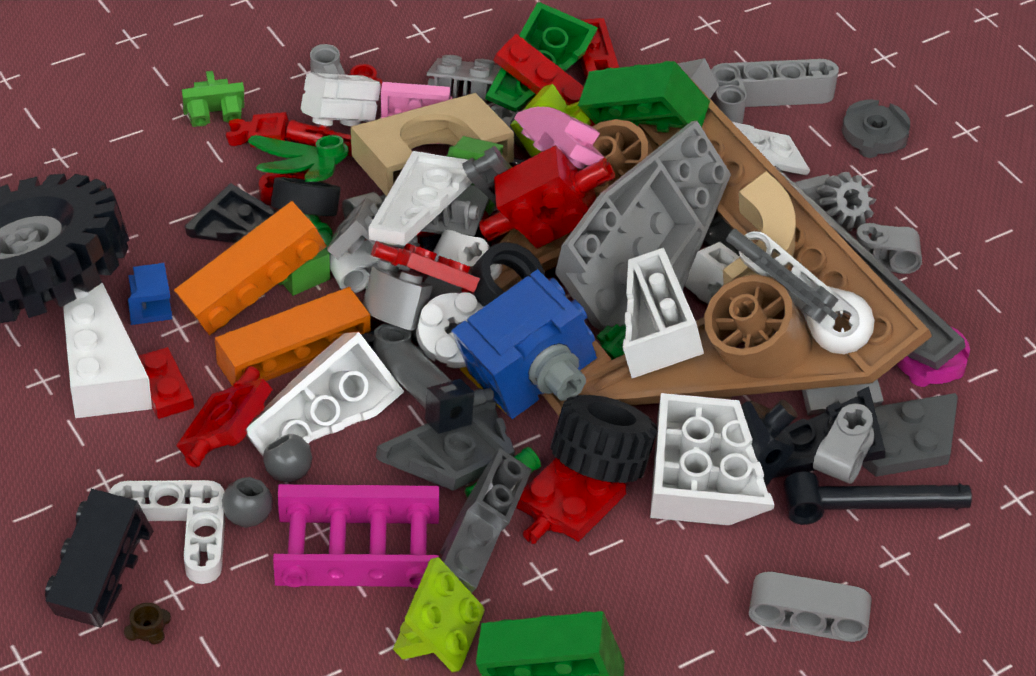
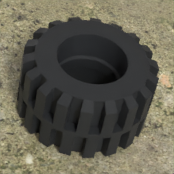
(603, 438)

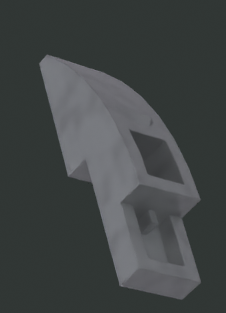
(484, 517)

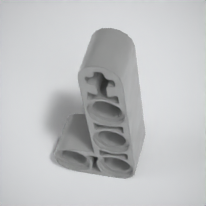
(772, 84)

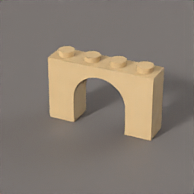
(386, 143)

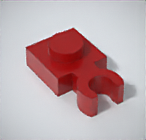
(267, 125)

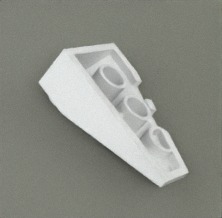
(329, 394)

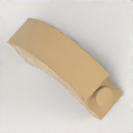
(772, 213)

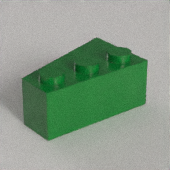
(644, 95)
(550, 647)

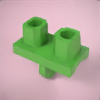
(213, 96)

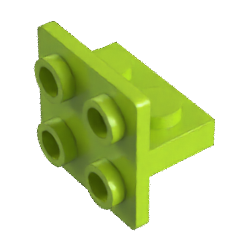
(440, 618)

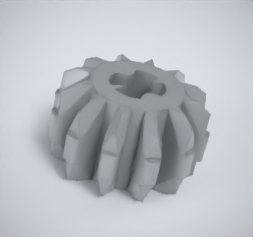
(846, 200)

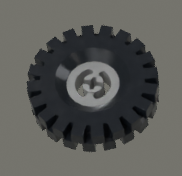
(56, 241)

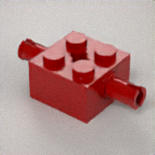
(544, 197)

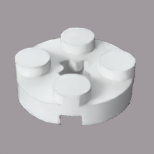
(435, 320)

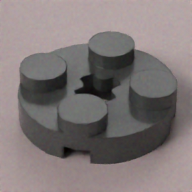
(888, 132)

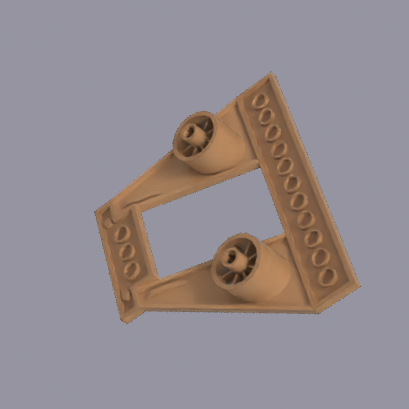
(749, 303)

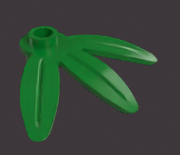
(319, 159)

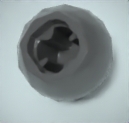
(288, 458)
(247, 502)

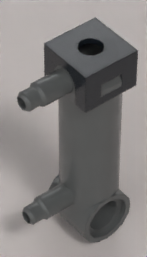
(445, 402)

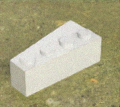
(102, 359)

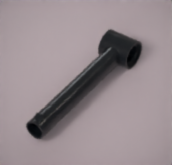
(808, 499)

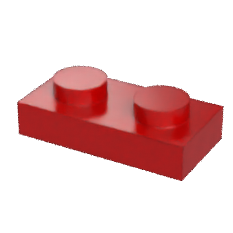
(167, 385)

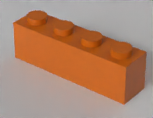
(250, 267)
(291, 337)

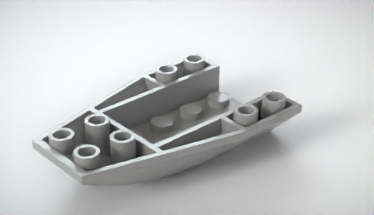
(652, 206)

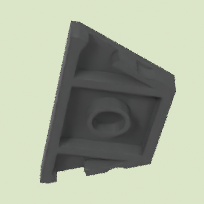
(915, 434)
(451, 456)

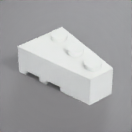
(657, 316)

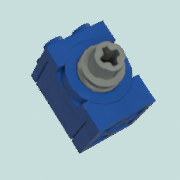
(528, 344)

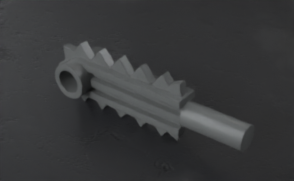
(817, 302)

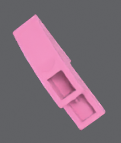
(553, 127)

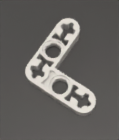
(196, 514)

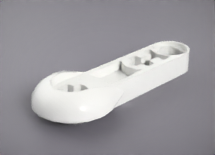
(856, 307)

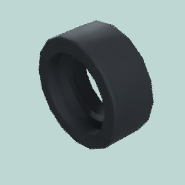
(310, 197)
(504, 253)

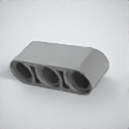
(810, 606)

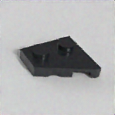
(229, 216)

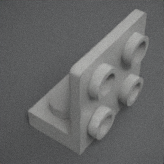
(355, 230)

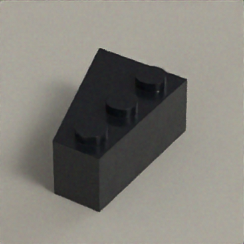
(96, 557)

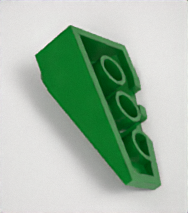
(557, 37)

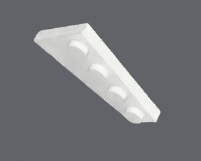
(418, 196)

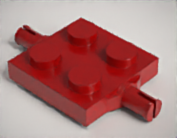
(424, 262)
(225, 417)
(566, 502)

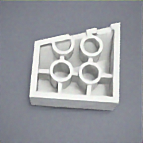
(705, 464)

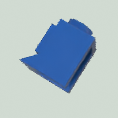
(149, 294)

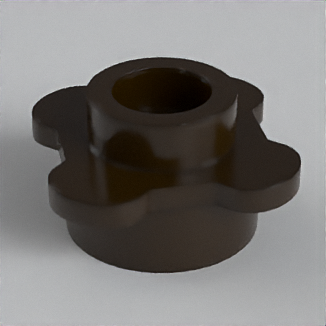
(143, 615)

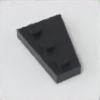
(809, 434)

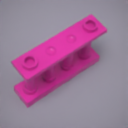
(355, 505)

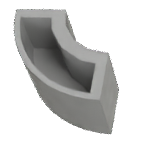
(396, 295)

